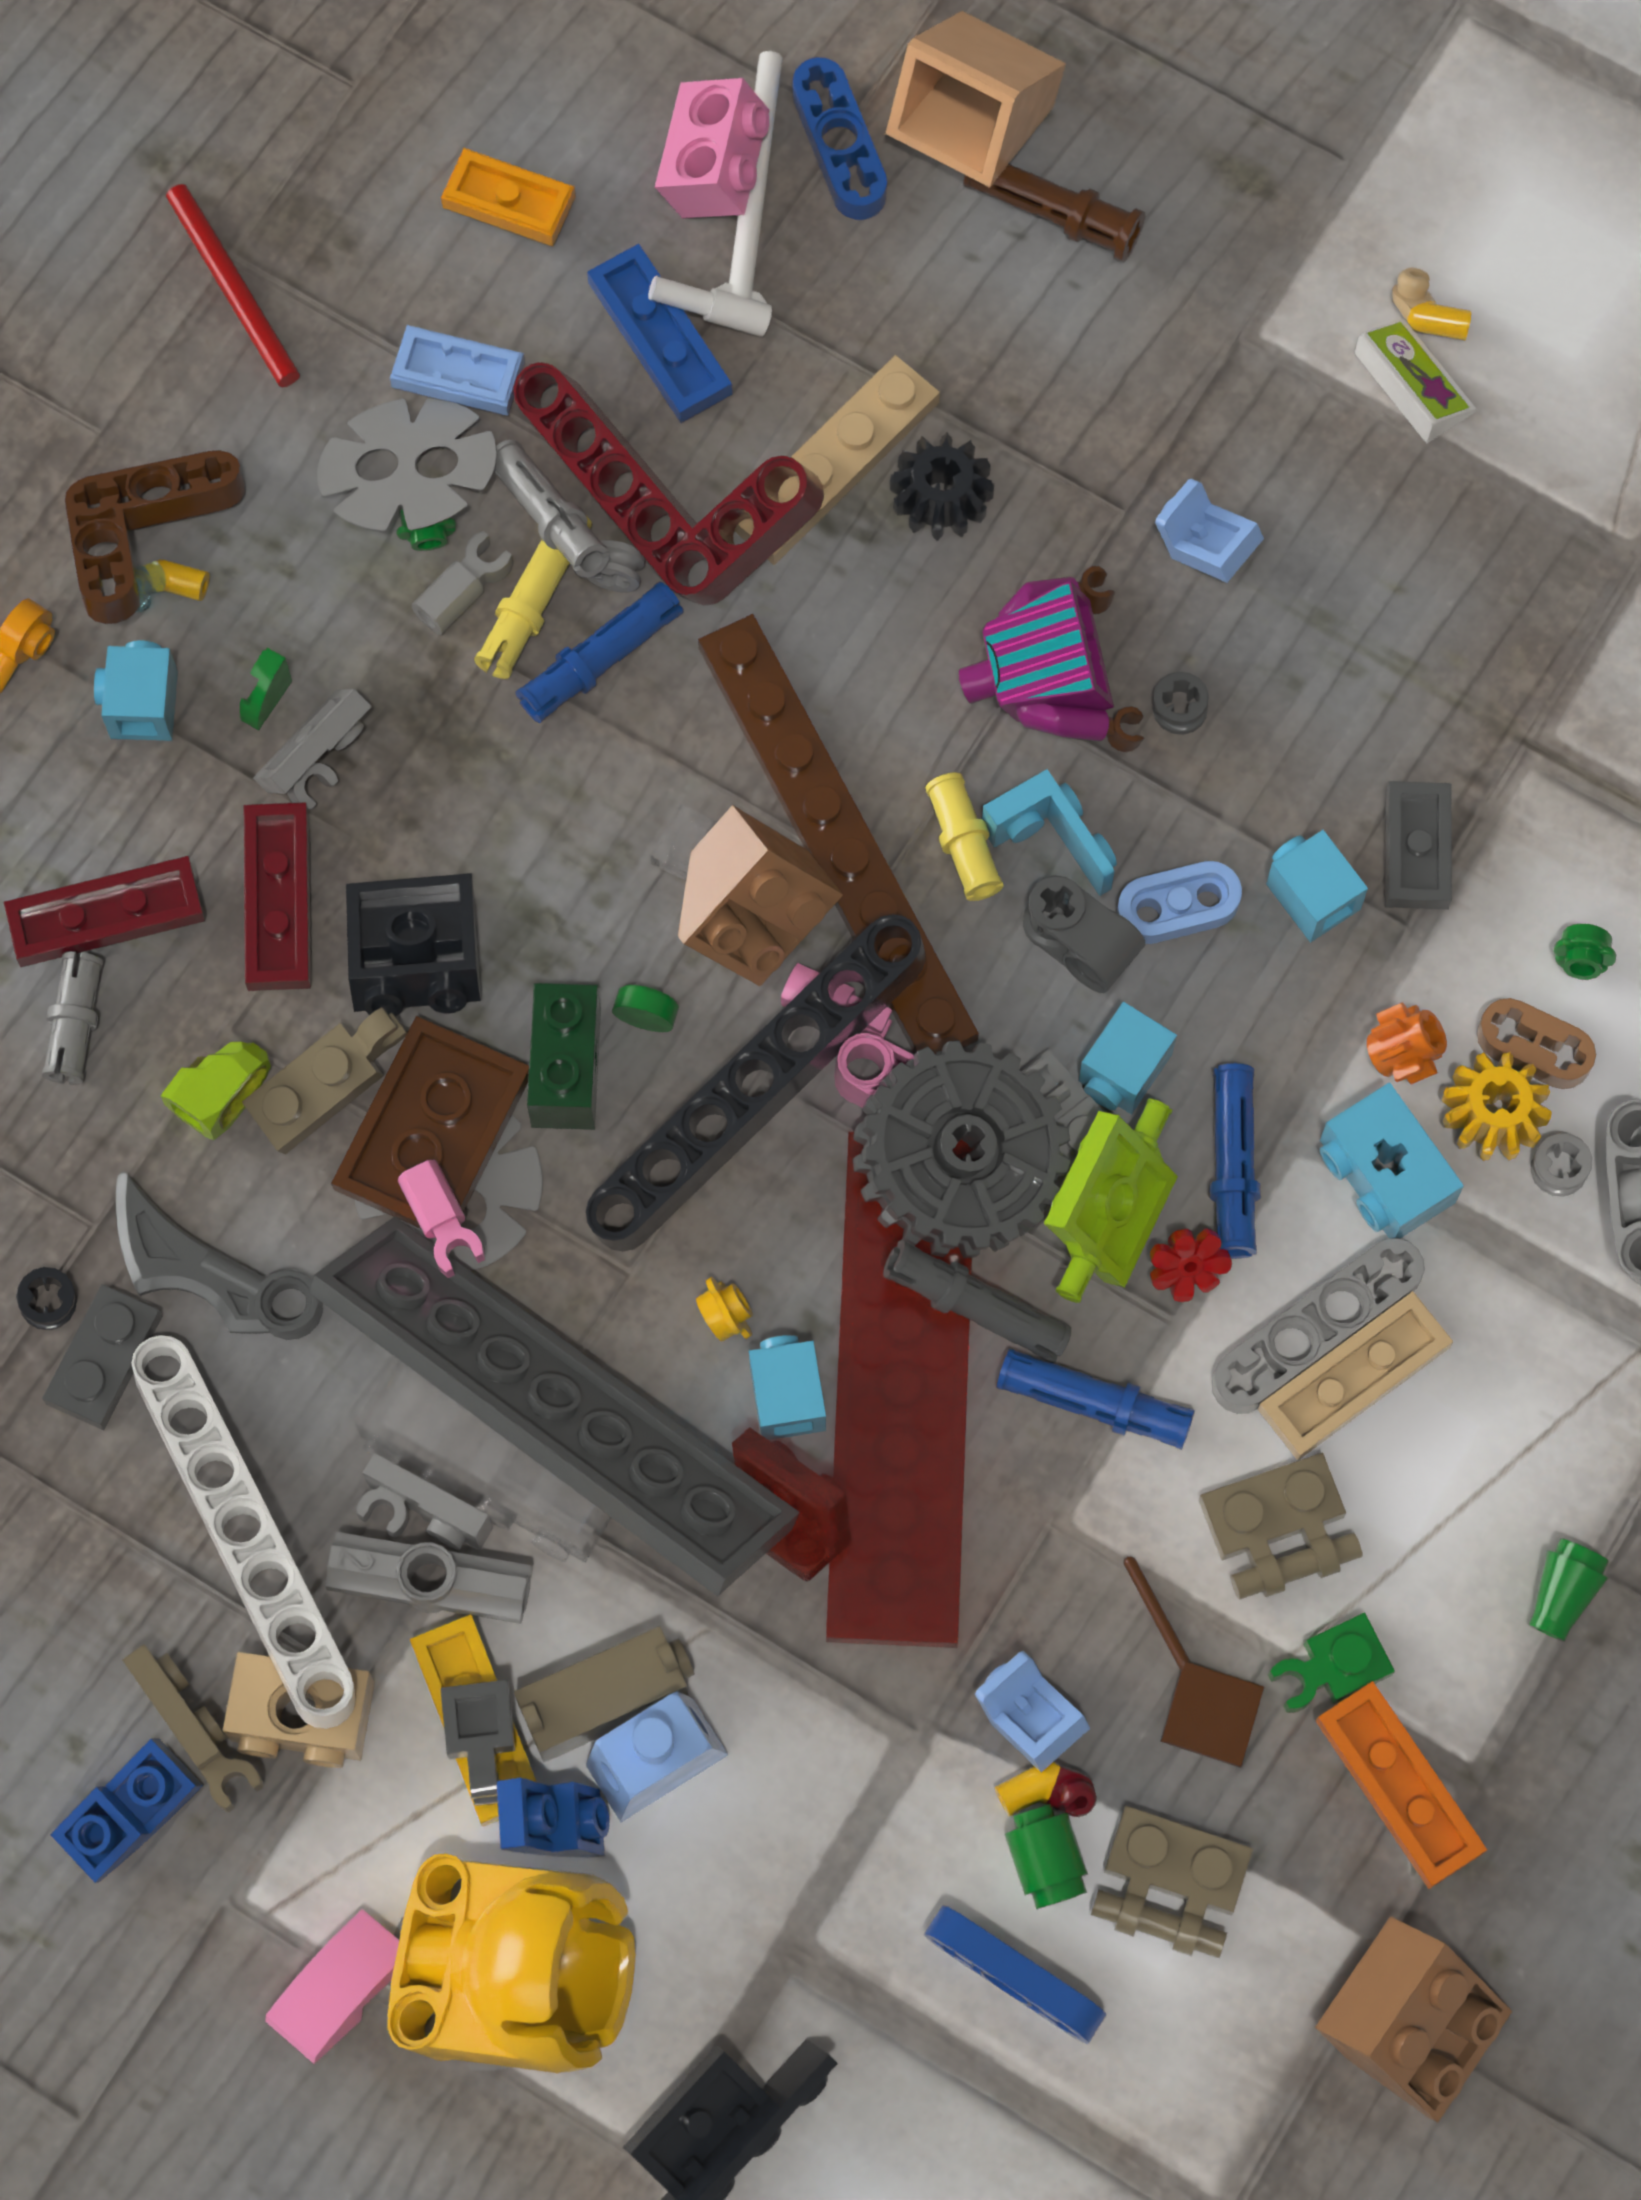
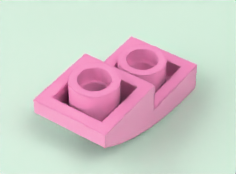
(335, 1987)

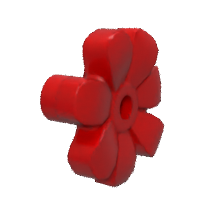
(1189, 1263)

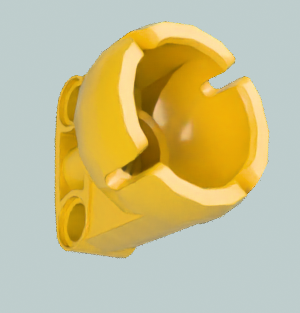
(511, 1966)

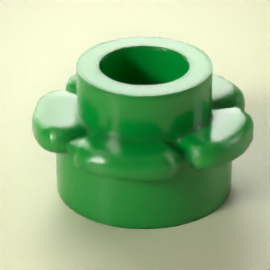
(428, 537)
(1584, 951)

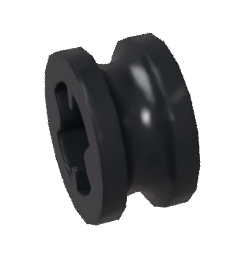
(27, 1302)

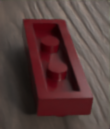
(277, 897)
(104, 911)

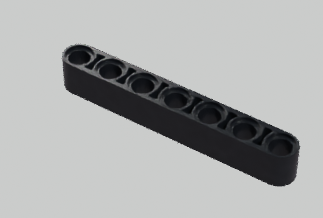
(765, 1052)

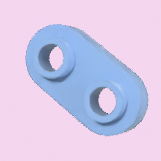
(1176, 901)

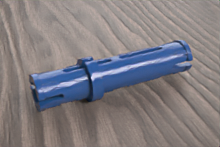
(581, 666)
(1235, 1182)
(1109, 1403)

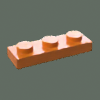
(1401, 1785)

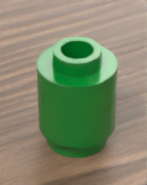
(1047, 1856)

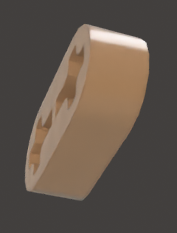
(1543, 1031)

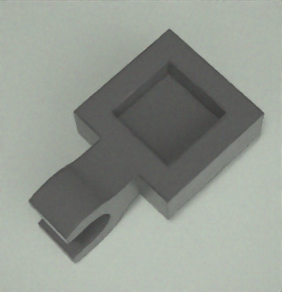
(478, 1728)

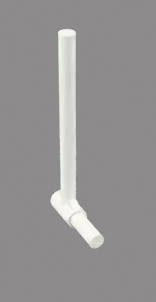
(735, 302)

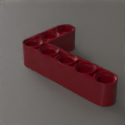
(650, 498)

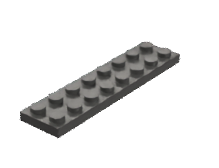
(556, 1405)

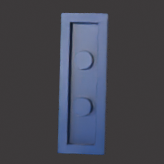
(659, 335)

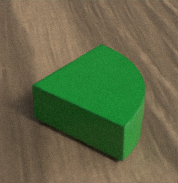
(272, 684)

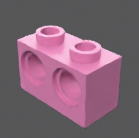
(712, 148)

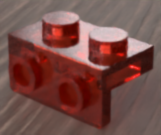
(823, 1519)

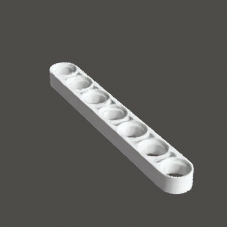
(247, 1558)

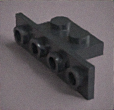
(723, 2121)

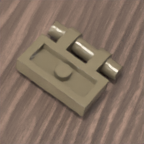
(1273, 1508)
(1178, 1863)

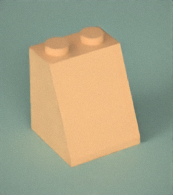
(972, 95)

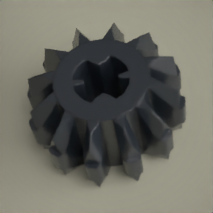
(946, 466)

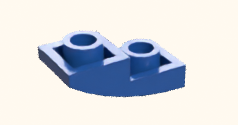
(127, 1810)
(551, 1818)

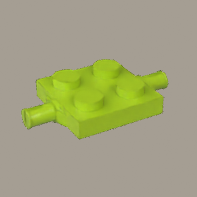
(1111, 1199)

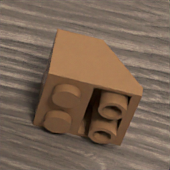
(751, 896)
(1414, 2018)

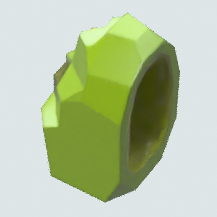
(214, 1086)

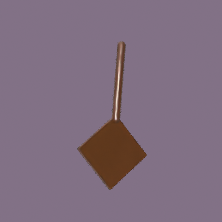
(1209, 1709)

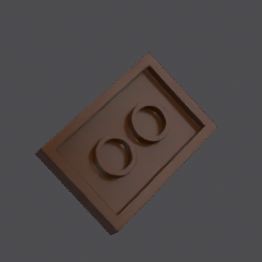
(436, 1103)

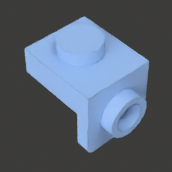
(1206, 534)
(1030, 1711)

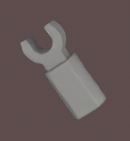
(460, 585)

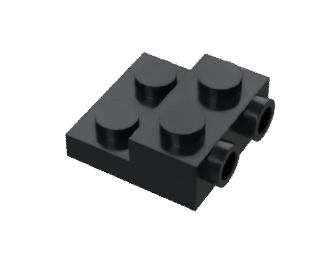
(412, 944)

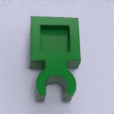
(1340, 1661)

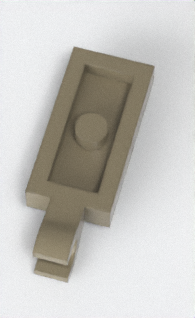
(323, 1080)
(195, 1731)

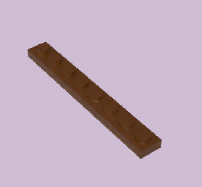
(829, 822)

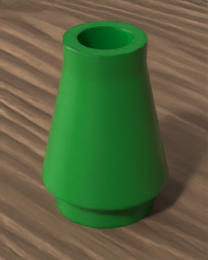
(1567, 1587)

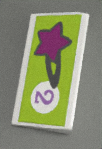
(1413, 379)

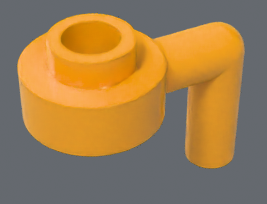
(23, 636)

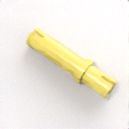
(521, 613)

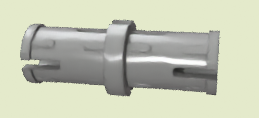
(72, 1018)

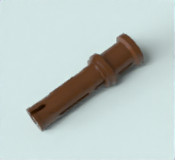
(1079, 213)

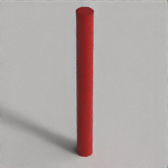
(232, 285)

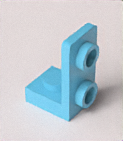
(1021, 814)

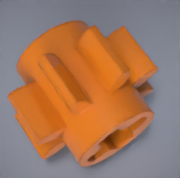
(1406, 1043)

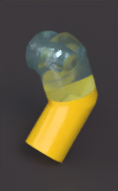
(172, 578)

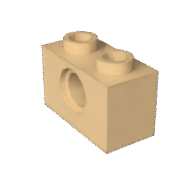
(257, 1707)

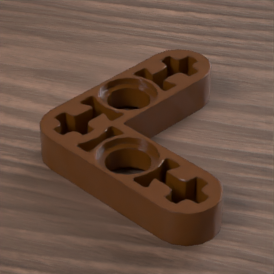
(114, 519)

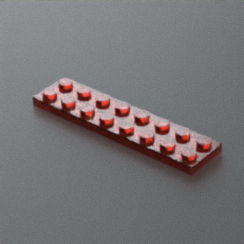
(896, 1443)

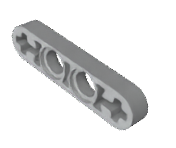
(1313, 1320)

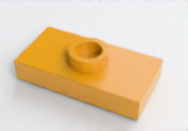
(508, 197)

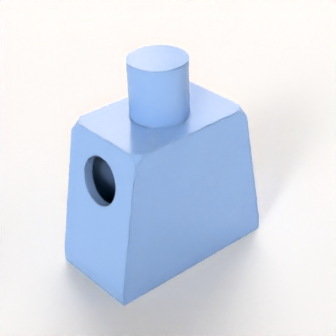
(653, 1754)

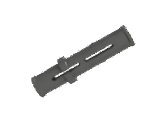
(957, 1291)

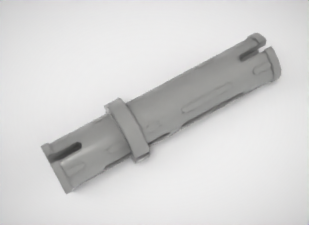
(559, 522)

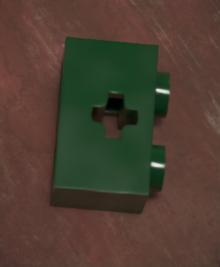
(564, 1056)

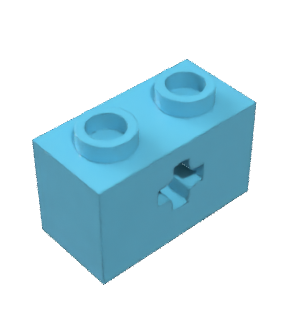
(1387, 1130)

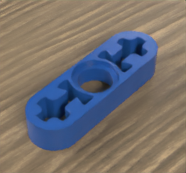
(833, 162)
(1015, 1974)

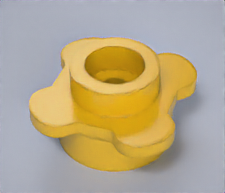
(725, 1310)

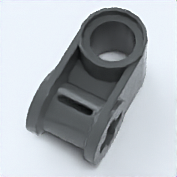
(1087, 939)

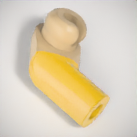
(1422, 311)

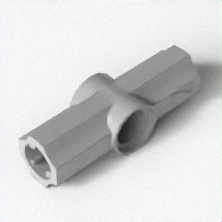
(386, 1571)

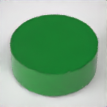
(645, 1008)

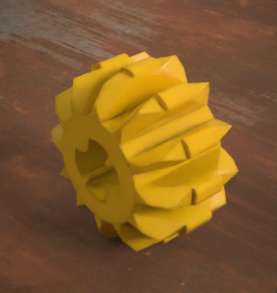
(1504, 1127)

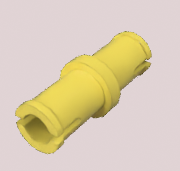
(964, 836)

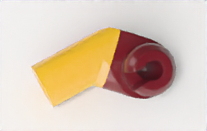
(1056, 1785)

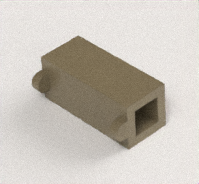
(602, 1692)

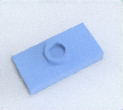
(456, 370)

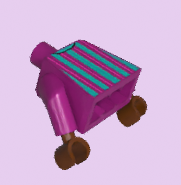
(1050, 662)

